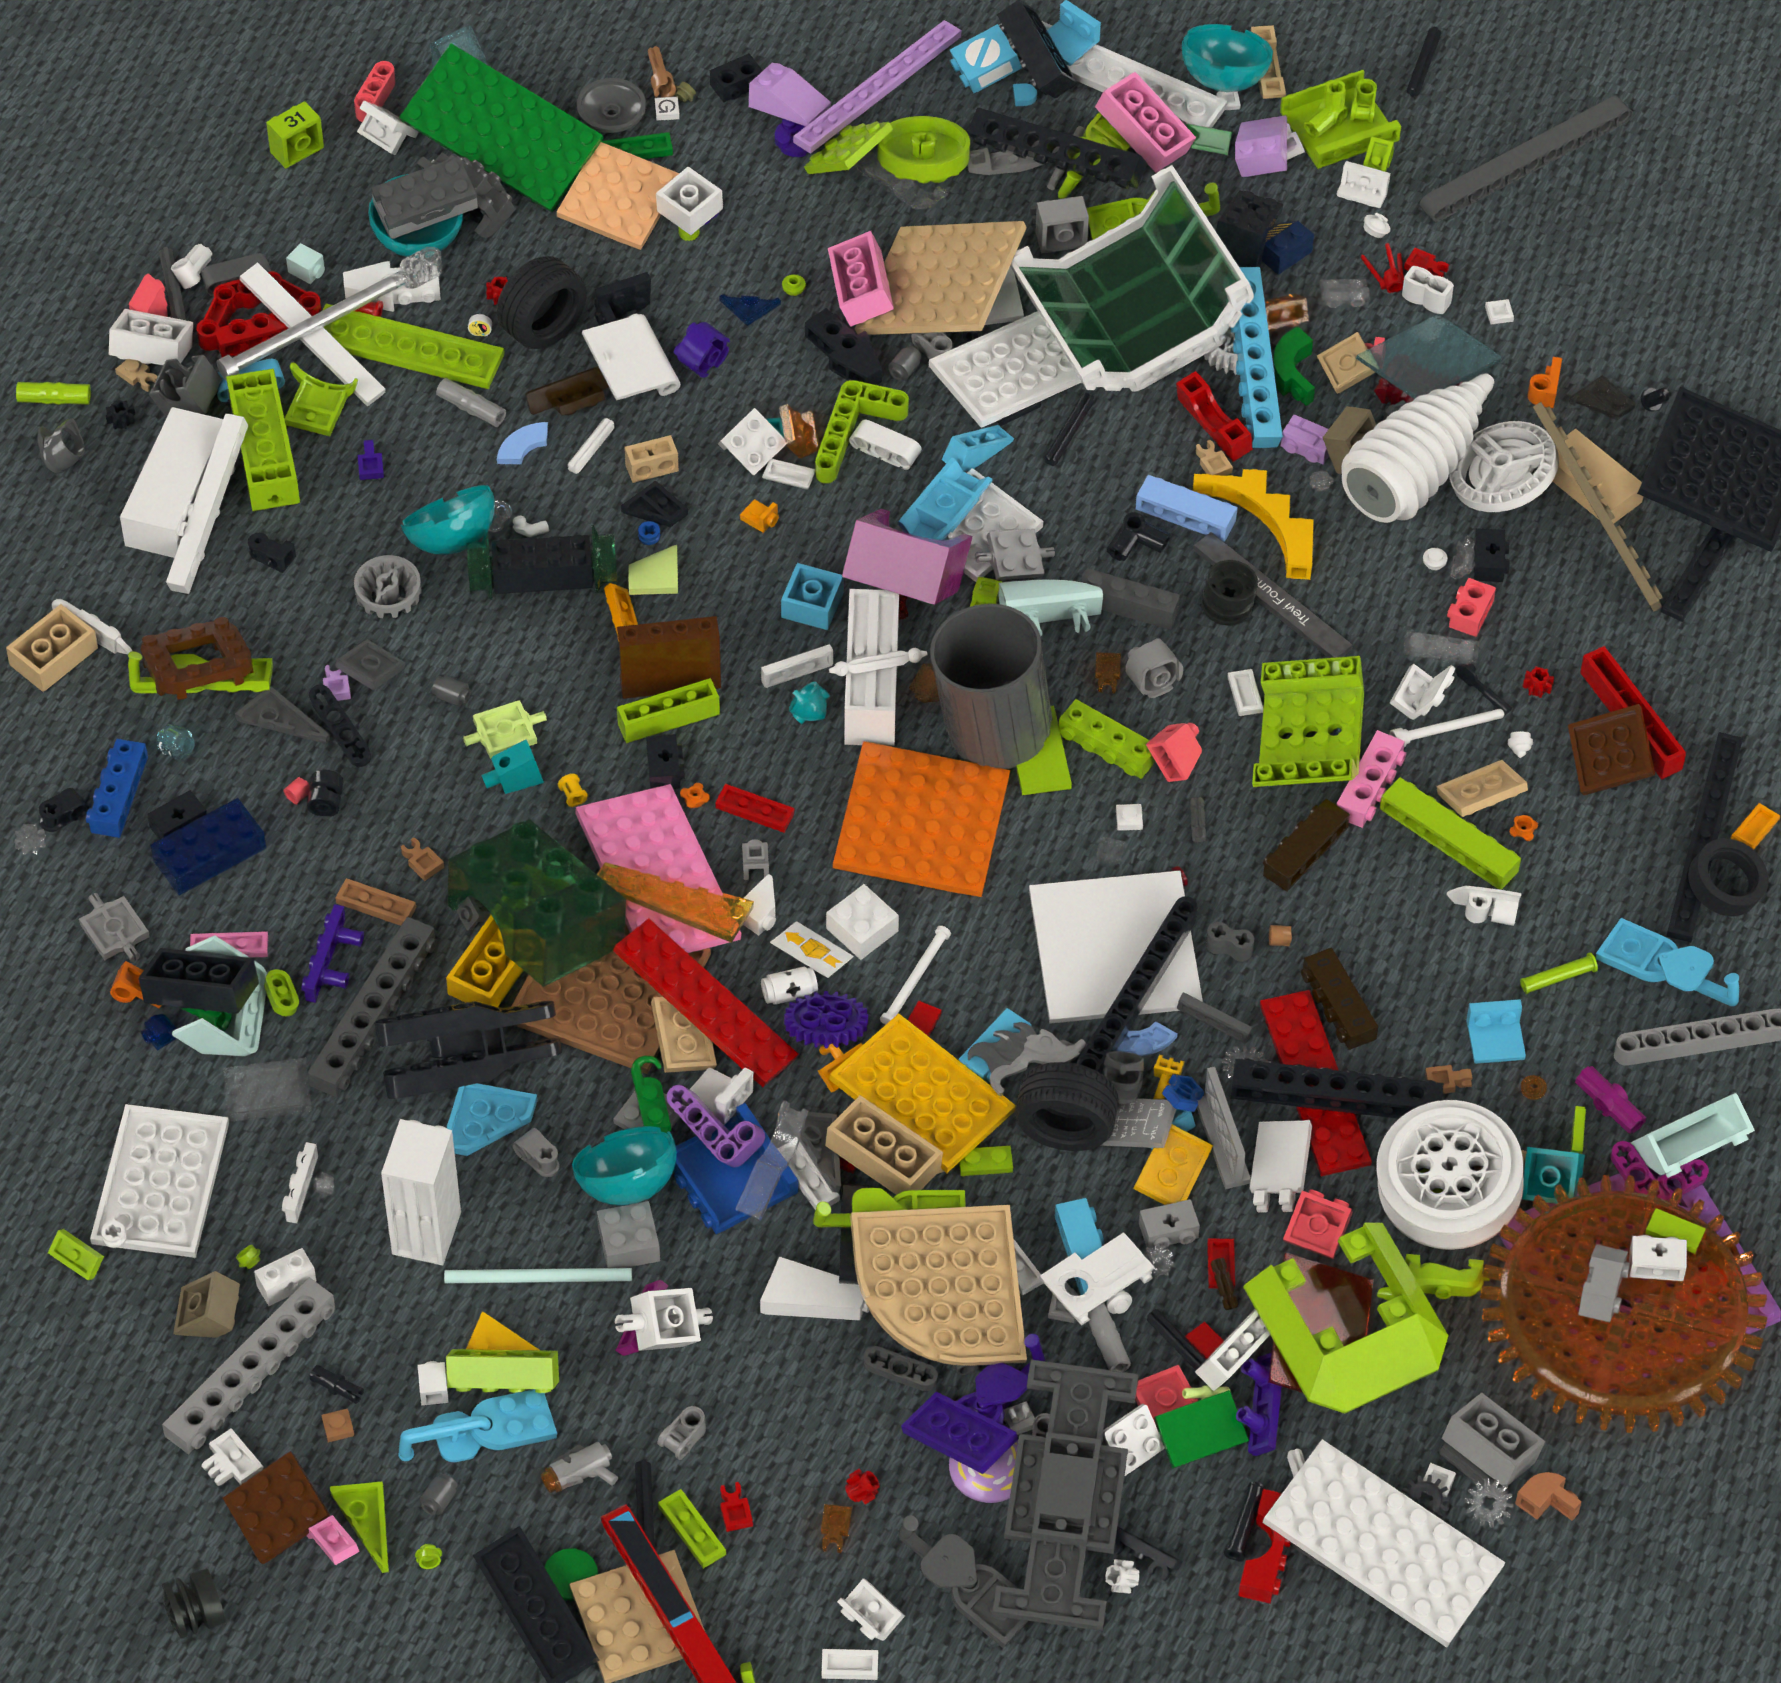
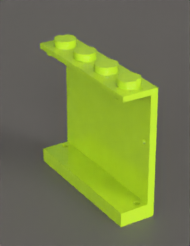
(1340, 140)

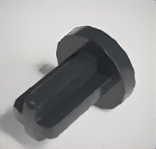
(1653, 399)

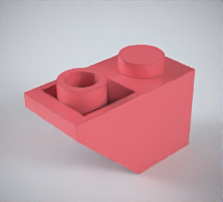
(150, 297)

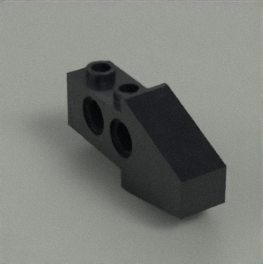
(848, 353)

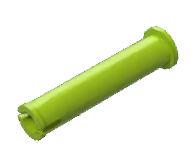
(1559, 973)

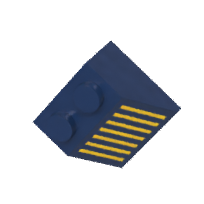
(1287, 245)

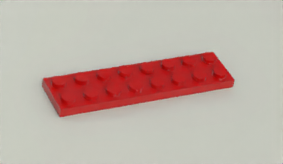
(705, 1002)
(1302, 1040)

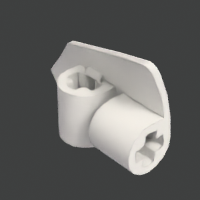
(1487, 902)

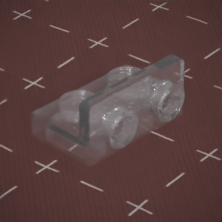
(1344, 292)

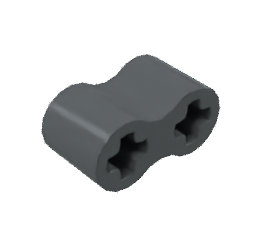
(1225, 940)

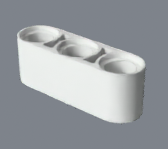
(885, 443)

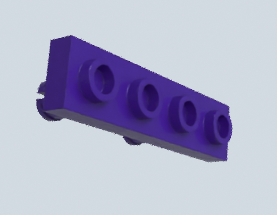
(326, 944)
(1265, 1410)

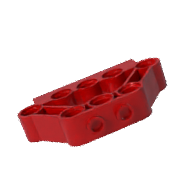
(244, 334)

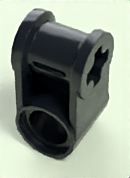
(64, 808)

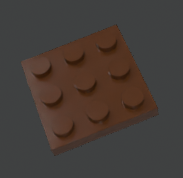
(1611, 749)
(276, 1507)

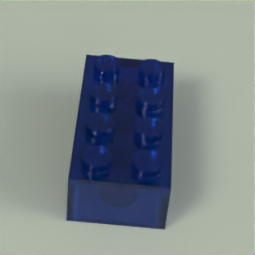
(208, 846)

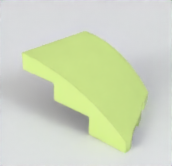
(655, 573)

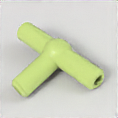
(1202, 1392)

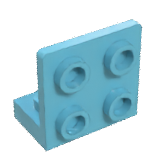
(1074, 32)
(1495, 1031)

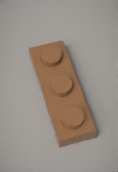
(375, 902)

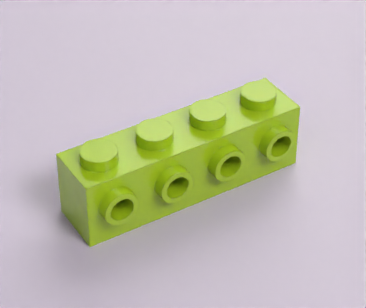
(668, 710)
(1106, 738)
(502, 1370)

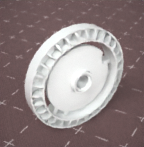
(1503, 467)

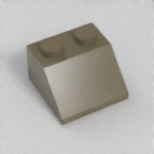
(207, 1306)

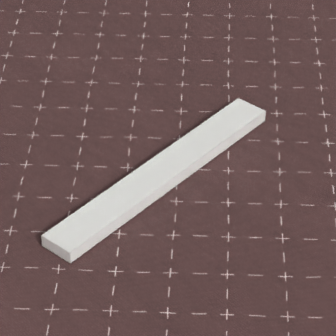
(319, 341)

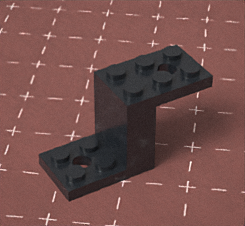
(1246, 226)

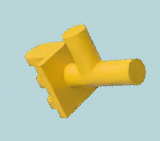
(1165, 1073)

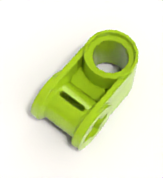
(1364, 101)

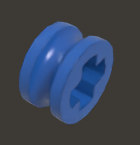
(649, 539)

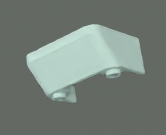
(244, 1030)

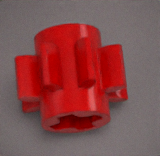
(495, 287)
(1538, 681)
(862, 1486)

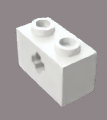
(1658, 1258)
(284, 1276)

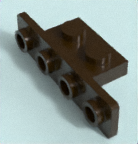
(569, 393)

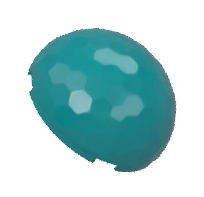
(1225, 57)
(435, 235)
(451, 524)
(626, 1166)

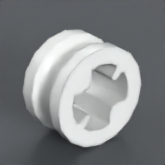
(115, 1226)

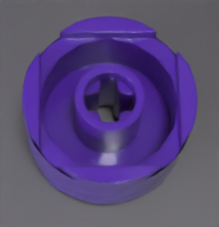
(702, 348)

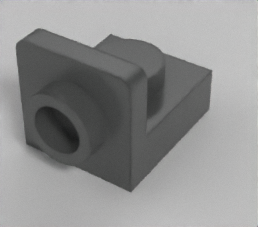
(472, 912)

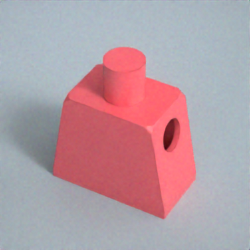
(1176, 750)

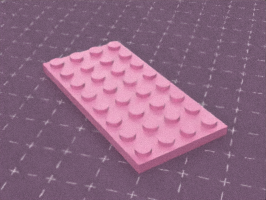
(654, 837)

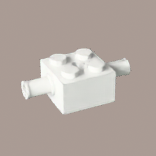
(664, 1319)

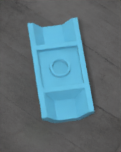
(943, 503)

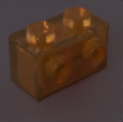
(1286, 311)

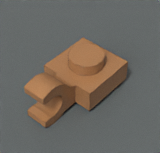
(1450, 1078)

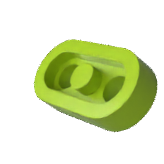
(281, 995)

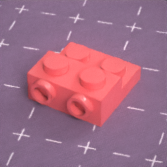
(1318, 1223)

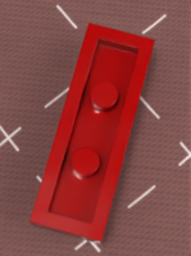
(754, 808)

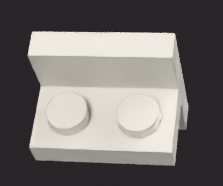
(384, 127)

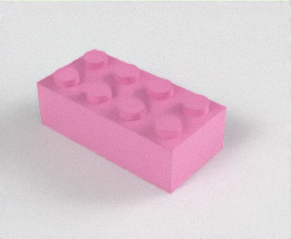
(1145, 122)
(860, 278)

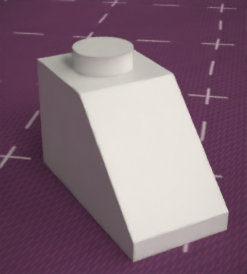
(763, 913)

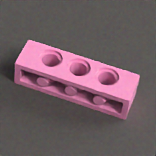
(1378, 765)

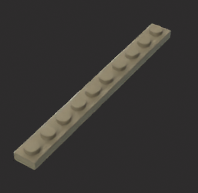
(1604, 514)

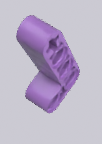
(709, 1123)

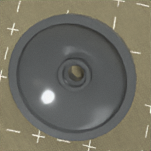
(611, 105)

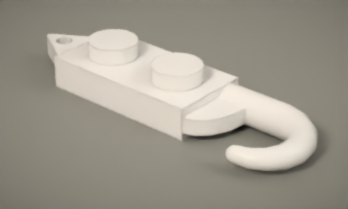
(105, 635)

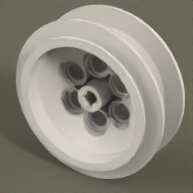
(1450, 1217)

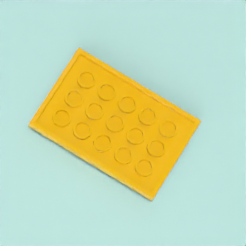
(924, 1089)

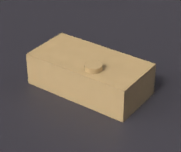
(1613, 481)
(883, 1147)

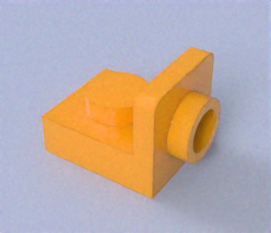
(760, 515)

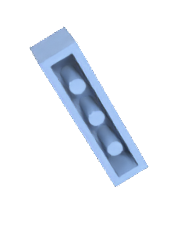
(1186, 507)

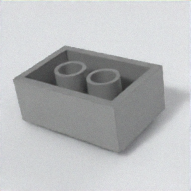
(1493, 1439)

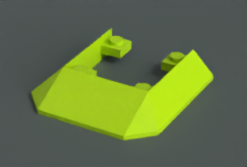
(1371, 1366)

